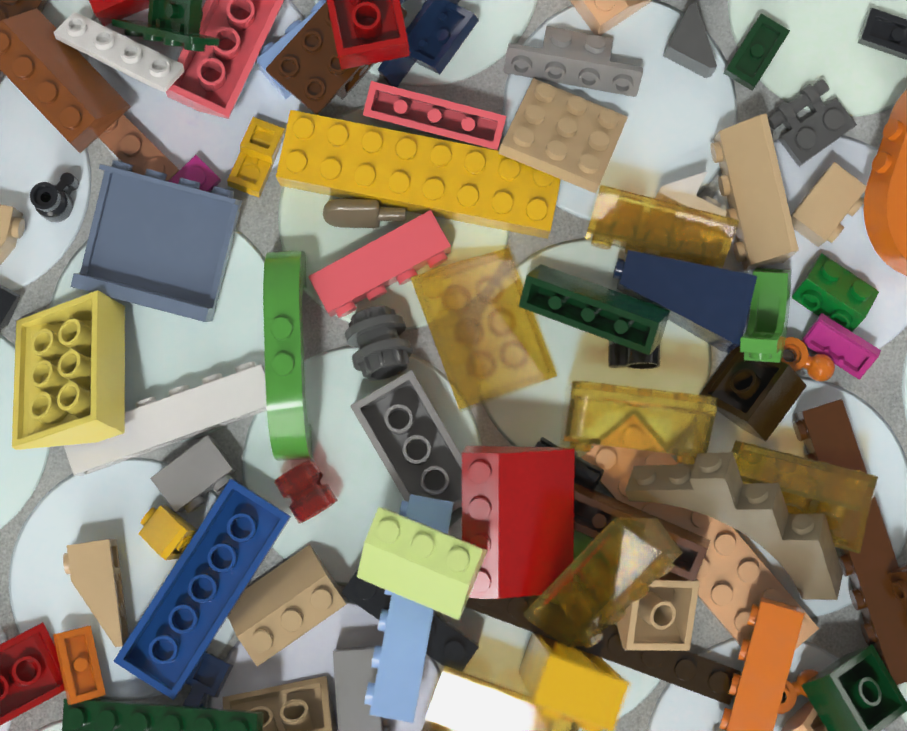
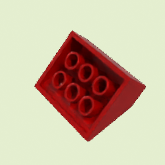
(522, 513)

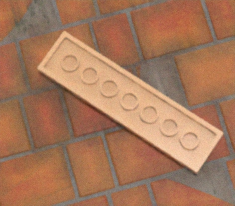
(730, 572)

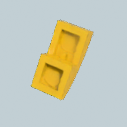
(256, 157)

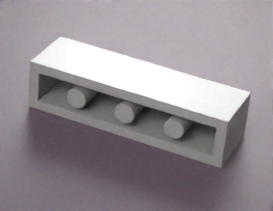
(351, 677)

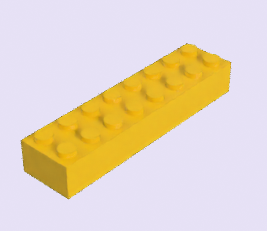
(416, 174)
(572, 684)

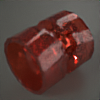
(305, 490)

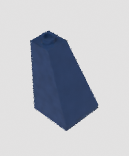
(700, 297)

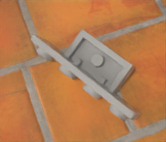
(575, 61)

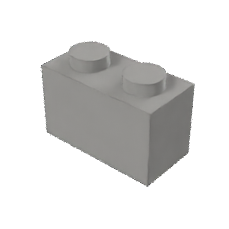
(194, 475)

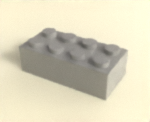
(412, 440)

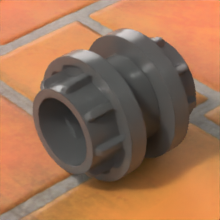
(377, 337)

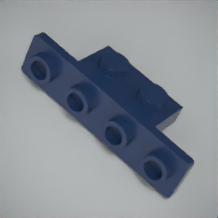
(432, 39)

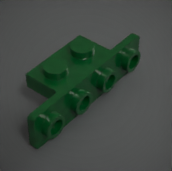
(171, 23)

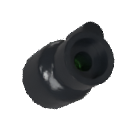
(54, 201)
(622, 356)

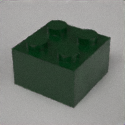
(856, 693)

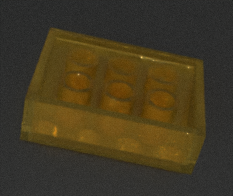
(480, 331)

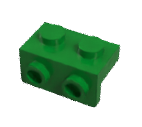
(835, 293)

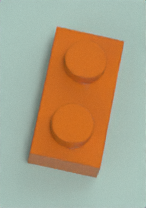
(79, 665)

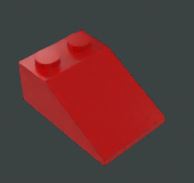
(28, 672)

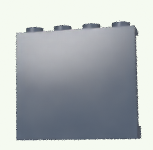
(159, 242)

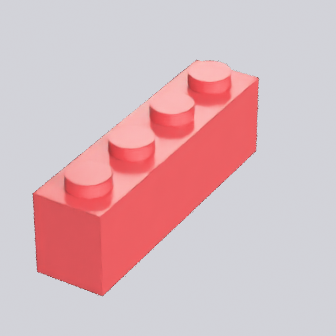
(434, 115)
(380, 264)

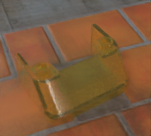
(637, 419)

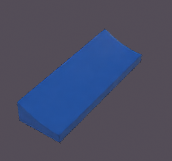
(202, 589)

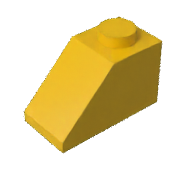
(166, 532)

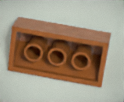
(57, 79)

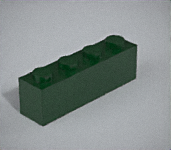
(594, 309)

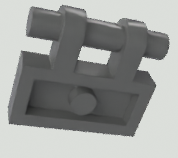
(817, 131)

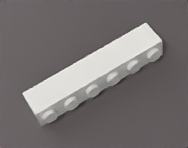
(176, 418)

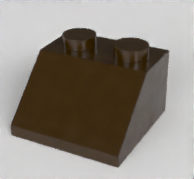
(754, 392)

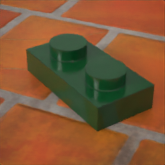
(756, 52)

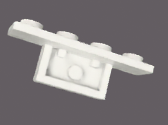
(119, 52)

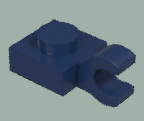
(207, 679)

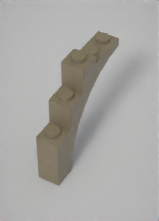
(758, 510)

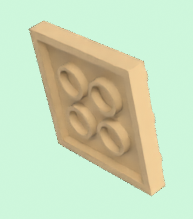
(563, 135)

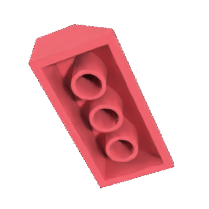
(219, 74)

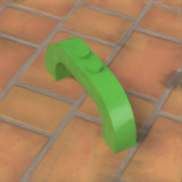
(284, 355)

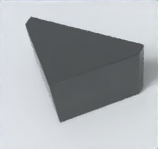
(691, 44)

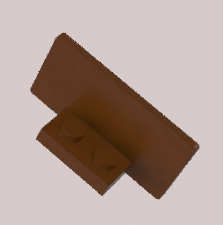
(311, 65)

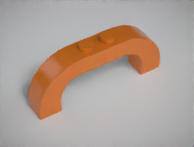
(887, 192)

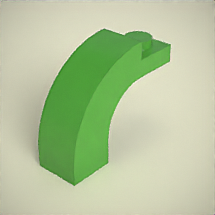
(768, 316)

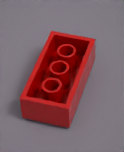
(368, 31)

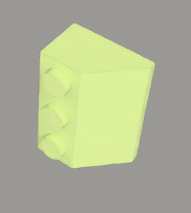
(420, 562)

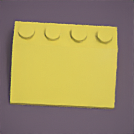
(70, 374)

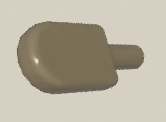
(360, 213)

